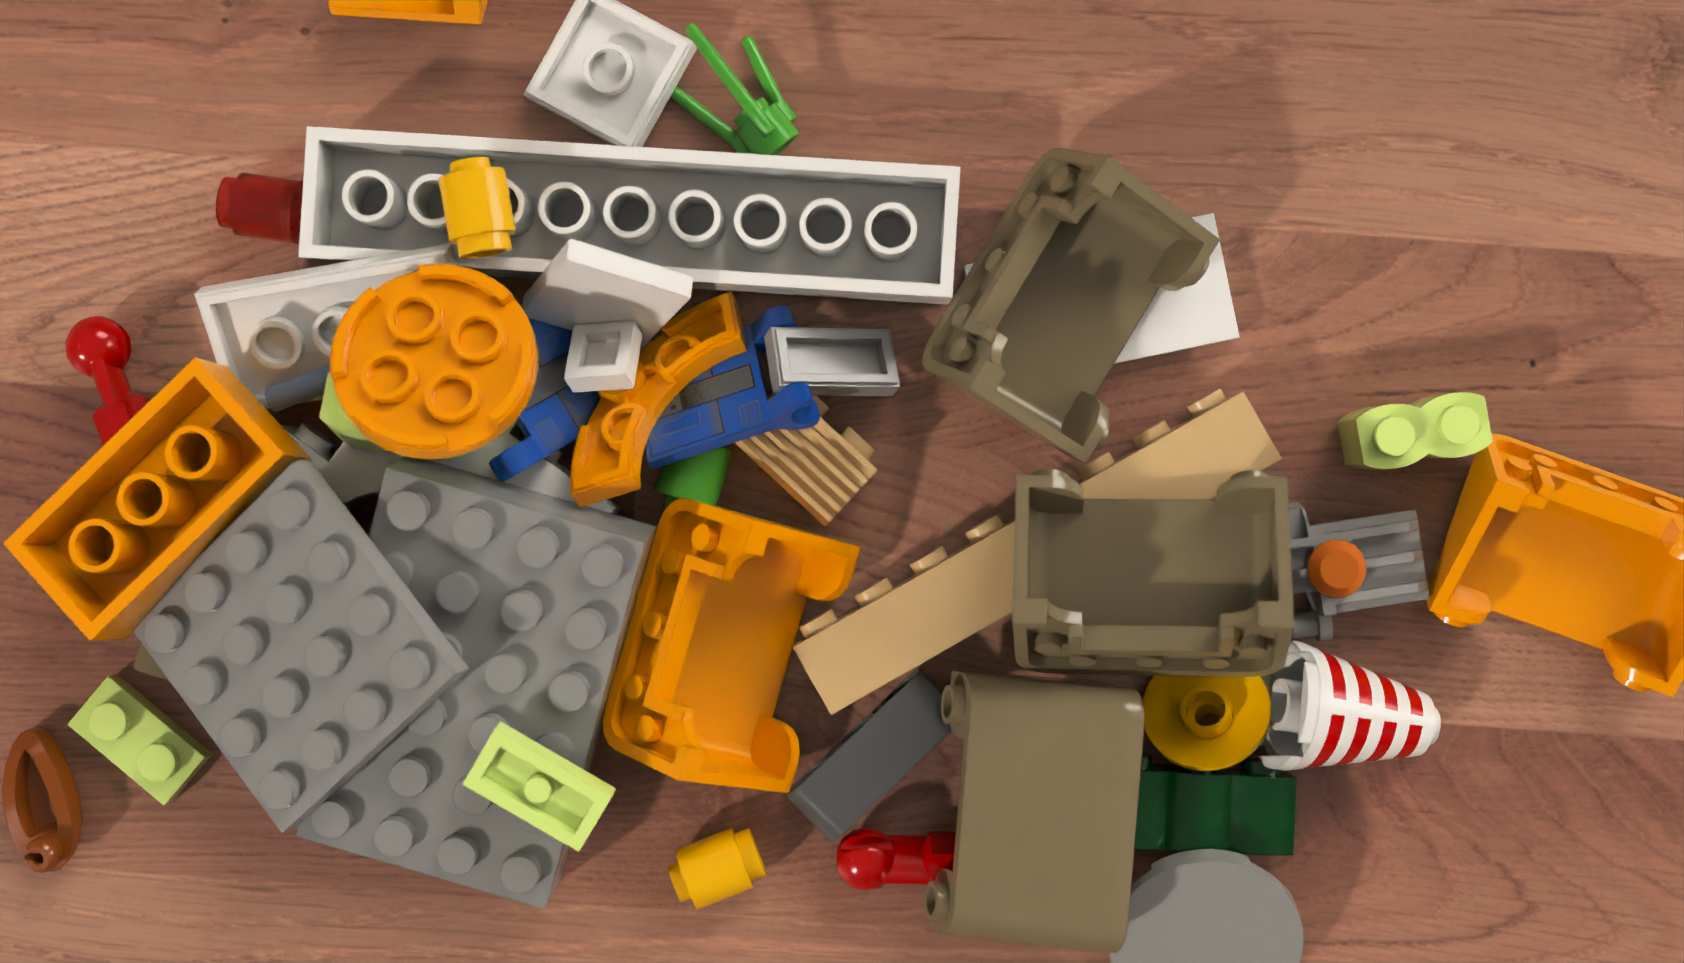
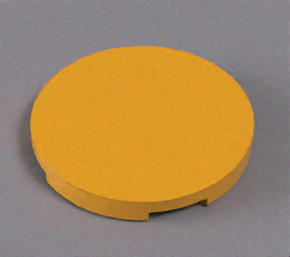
(434, 362)

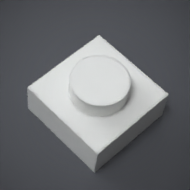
(603, 356)

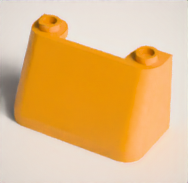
(1569, 556)
(716, 644)

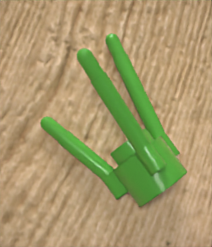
(762, 126)

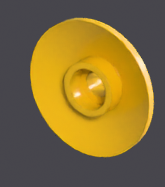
(1177, 702)

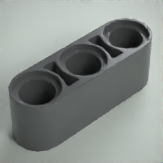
(872, 757)

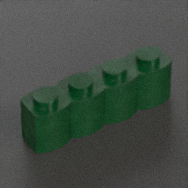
(1216, 809)

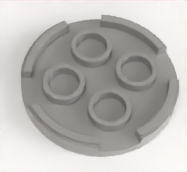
(1210, 911)

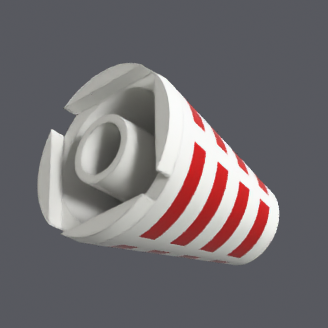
(1342, 714)

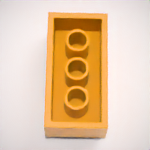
(153, 500)

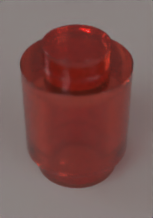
(261, 206)

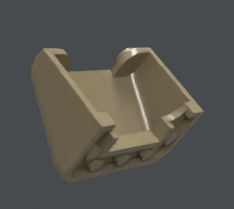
(1064, 295)
(1152, 580)
(1041, 811)

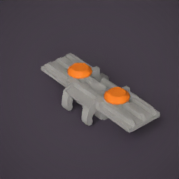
(1353, 566)

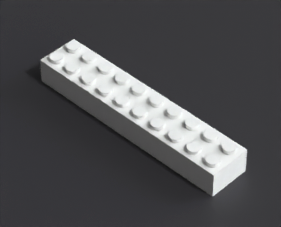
(703, 213)

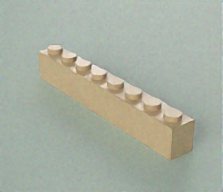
(974, 585)

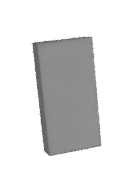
(833, 360)

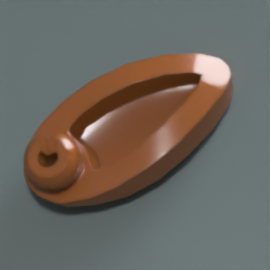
(41, 801)

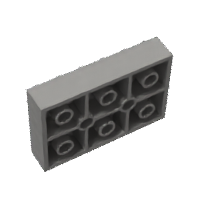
(540, 618)

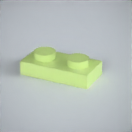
(140, 739)
(539, 786)

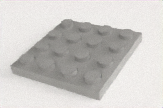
(298, 646)

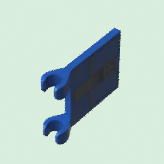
(731, 402)
(553, 409)

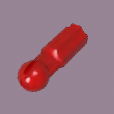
(101, 351)
(872, 858)

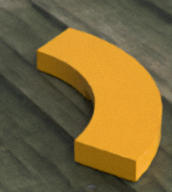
(613, 442)

